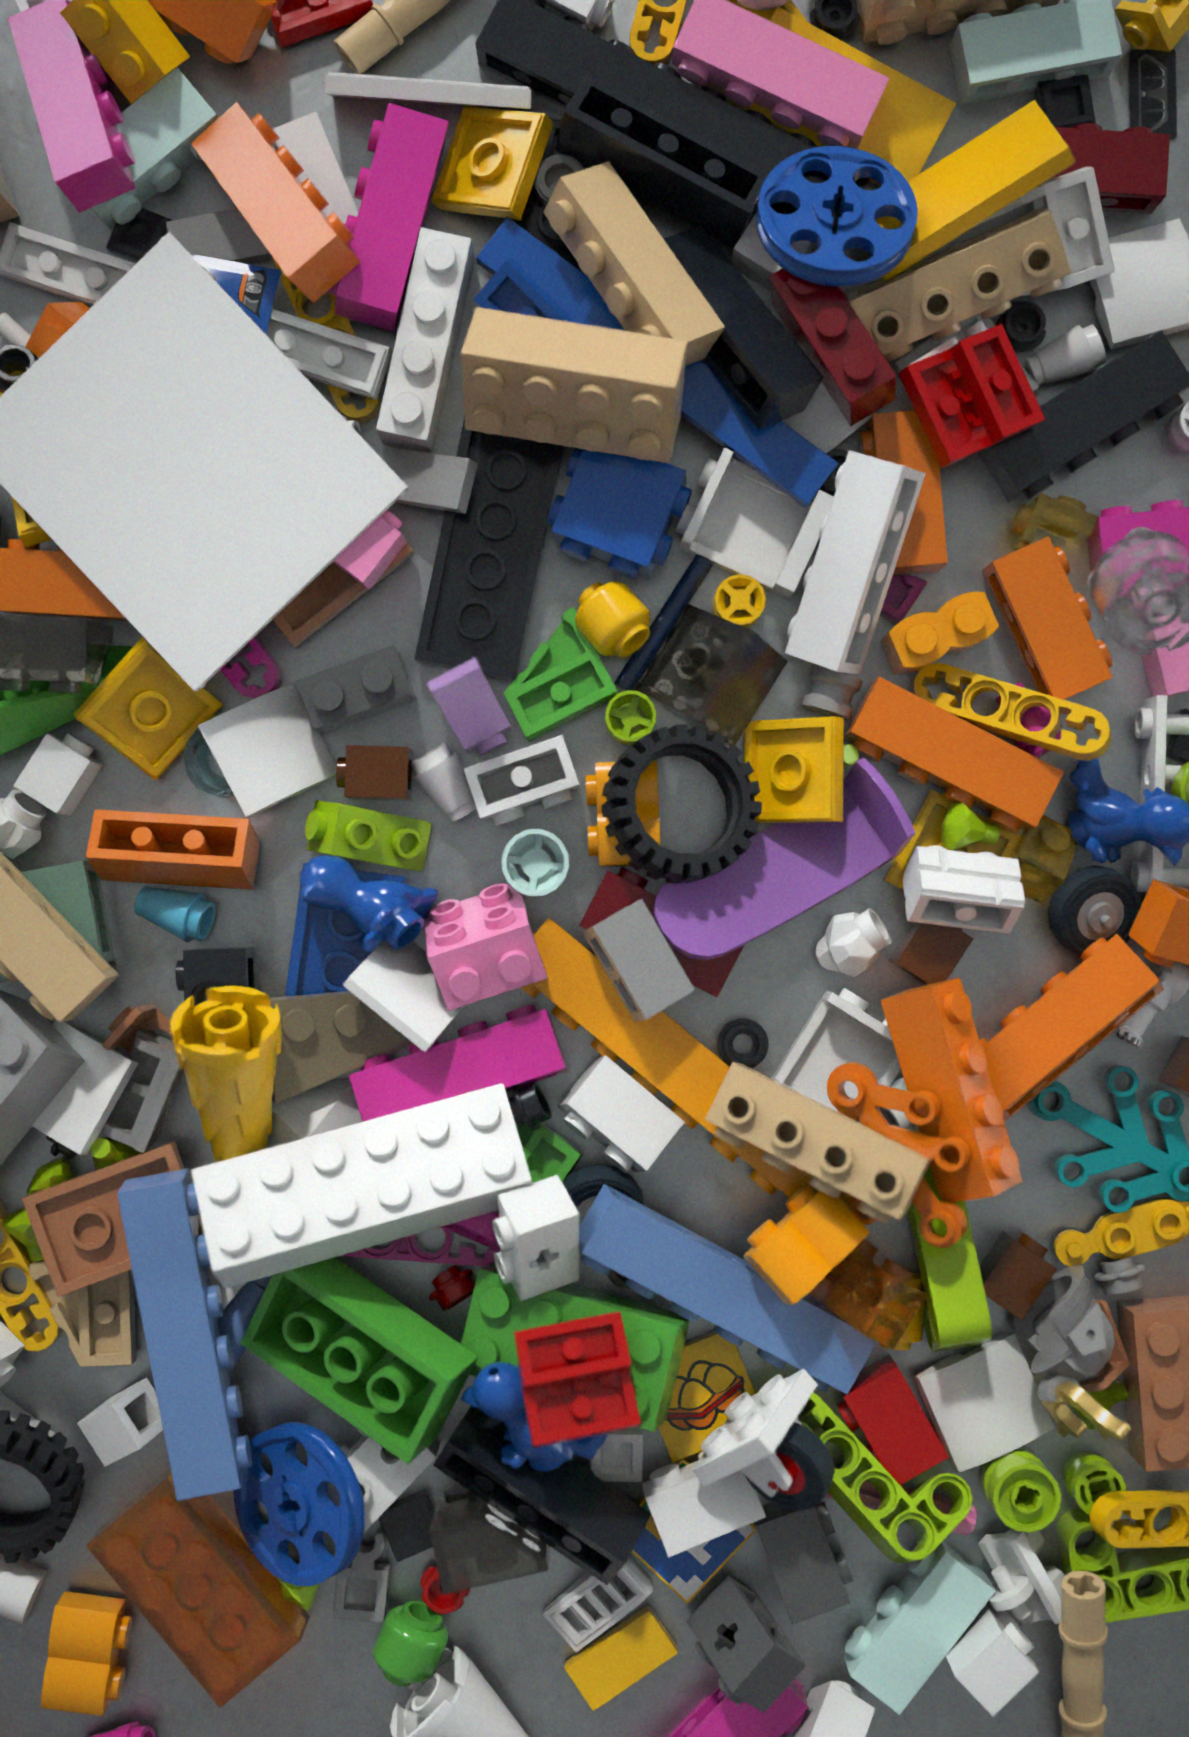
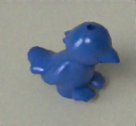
(1113, 819)
(378, 908)
(500, 1396)

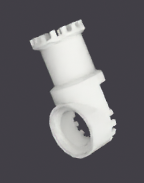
(1175, 984)

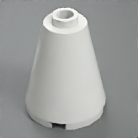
(454, 1704)

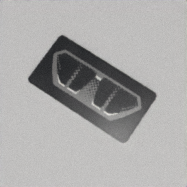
(1153, 90)

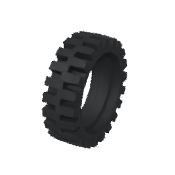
(732, 779)
(59, 1475)

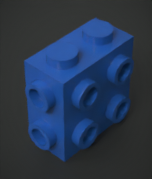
(619, 510)

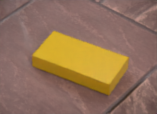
(621, 1657)

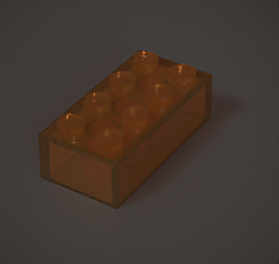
(199, 1587)

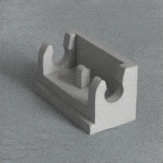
(638, 961)
(148, 1094)

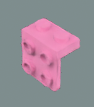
(482, 946)

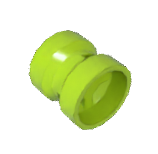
(630, 710)
(1085, 1474)

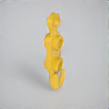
(1127, 1233)

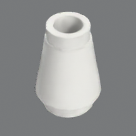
(1068, 356)
(444, 781)

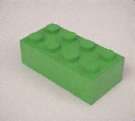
(652, 1333)
(360, 1354)

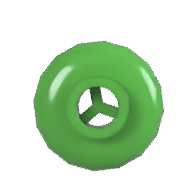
(410, 1643)

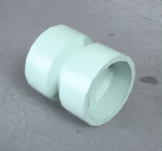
(535, 862)

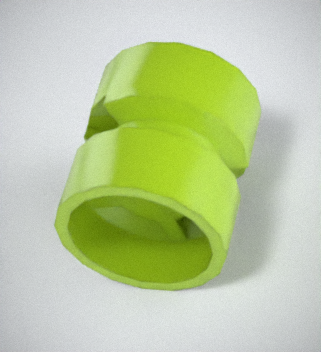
(1021, 1490)

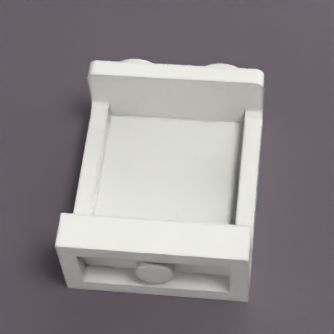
(752, 525)
(835, 1036)

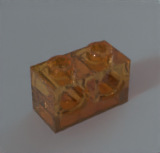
(854, 1293)

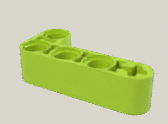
(951, 1278)
(895, 1504)
(1122, 1571)

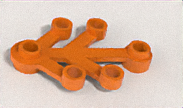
(865, 1108)

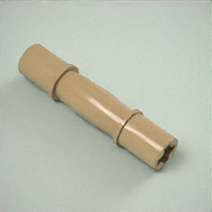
(382, 31)
(1083, 1659)

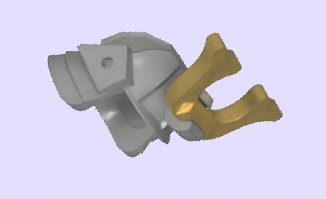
(1070, 1345)

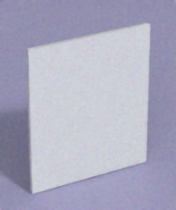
(186, 462)

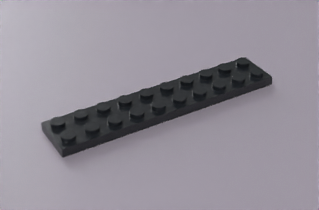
(494, 551)

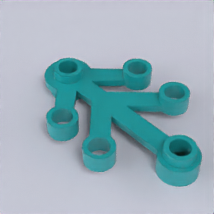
(1127, 1143)

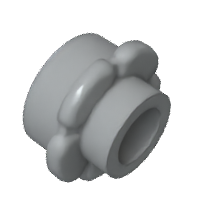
(1120, 1276)

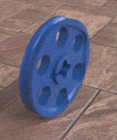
(855, 227)
(316, 1513)

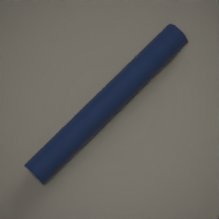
(664, 623)

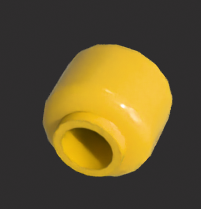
(613, 619)

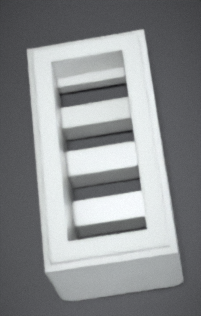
(638, 1589)

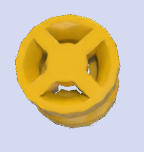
(744, 595)

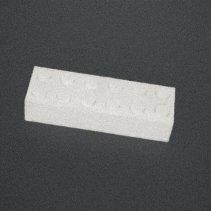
(359, 1185)

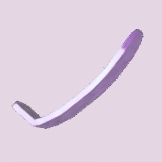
(786, 871)

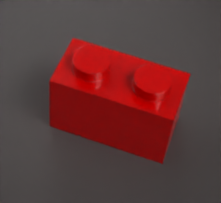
(891, 1421)

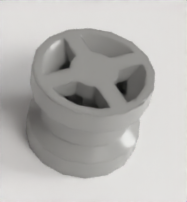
(831, 693)

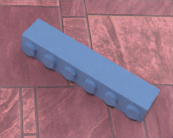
(720, 1288)
(184, 1335)

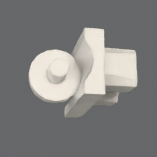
(1021, 1580)

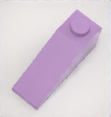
(471, 708)

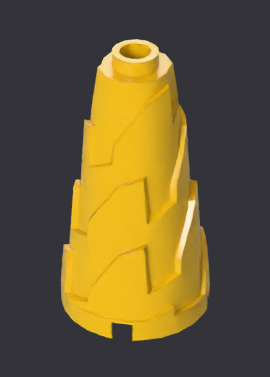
(230, 1065)

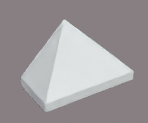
(315, 1112)

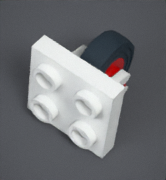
(771, 1445)

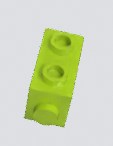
(367, 835)

